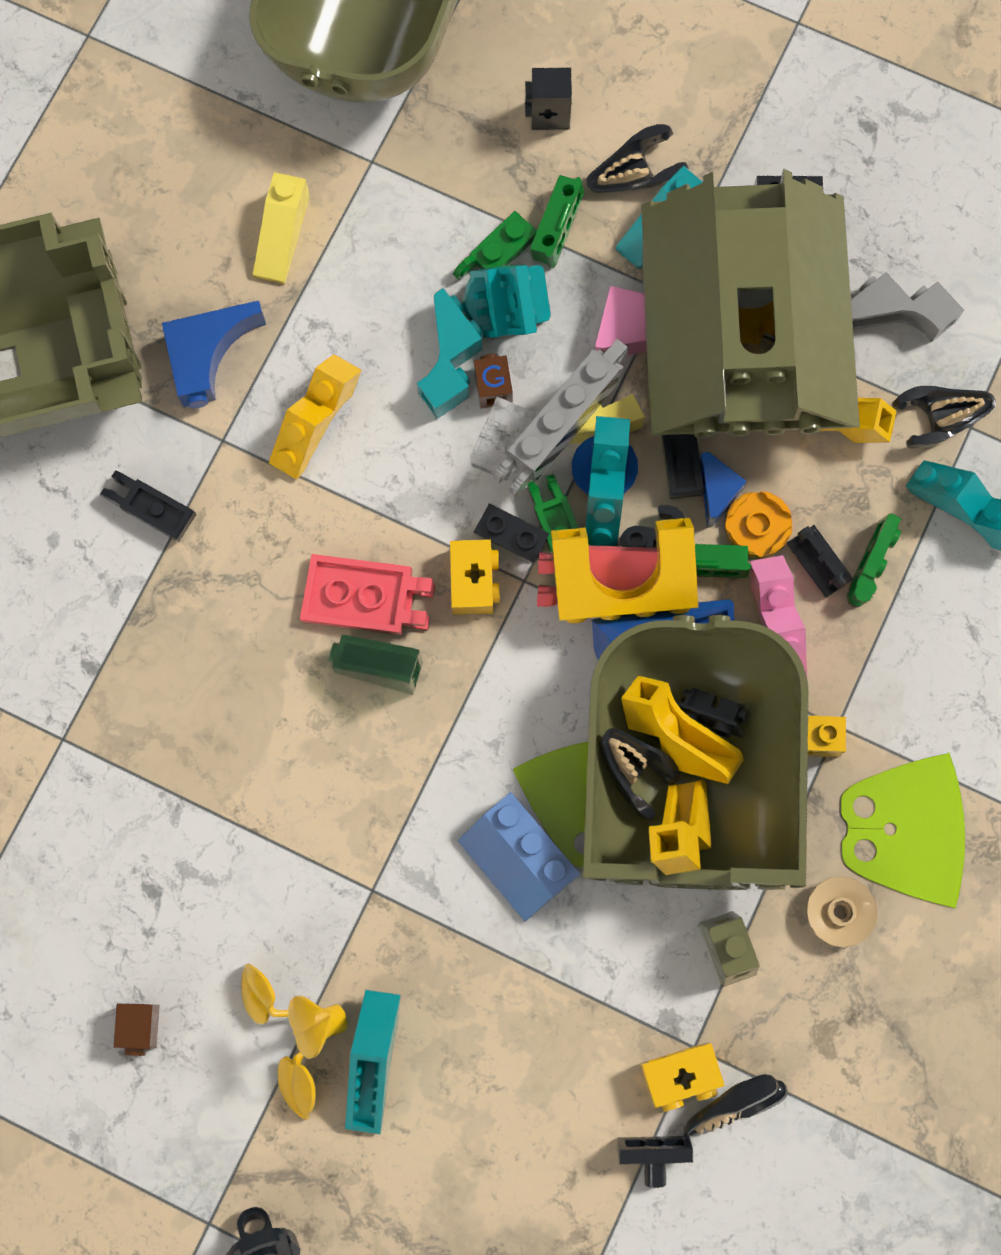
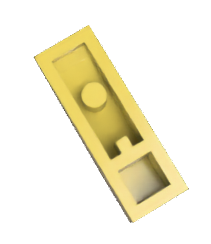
(280, 227)

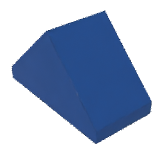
(720, 487)

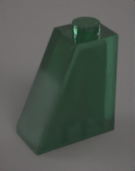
(377, 663)

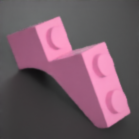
(774, 595)

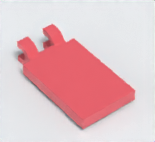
(611, 565)
(363, 595)

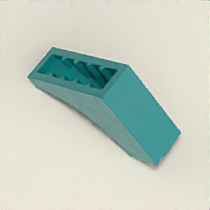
(371, 1061)

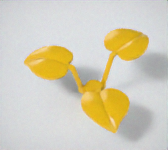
(310, 1027)

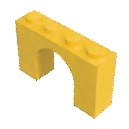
(669, 587)

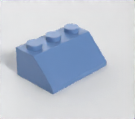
(518, 857)

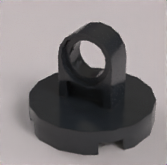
(266, 1241)

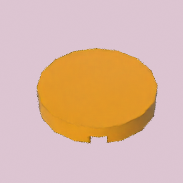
(759, 522)

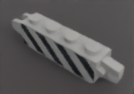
(563, 416)

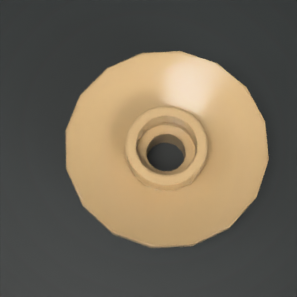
(859, 909)

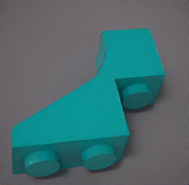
(458, 342)
(607, 480)
(960, 495)

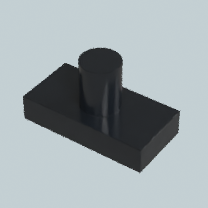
(654, 1154)

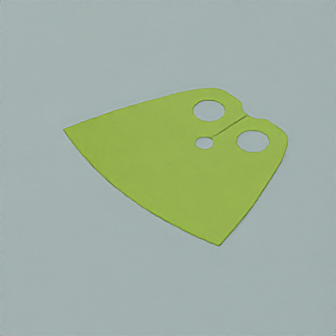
(557, 793)
(929, 840)

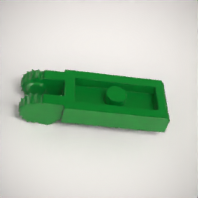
(499, 246)
(552, 514)
(873, 561)

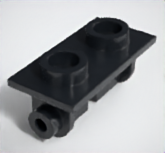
(511, 533)
(819, 560)
(723, 719)

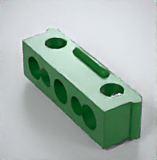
(557, 220)
(719, 559)

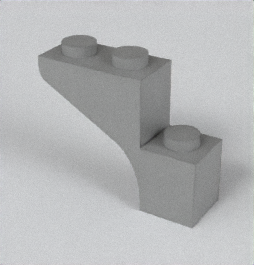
(885, 302)

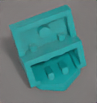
(507, 299)

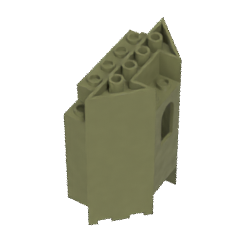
(747, 238)
(66, 324)

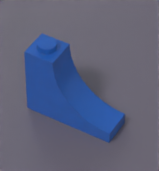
(200, 343)

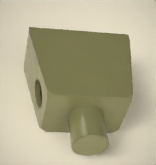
(730, 948)

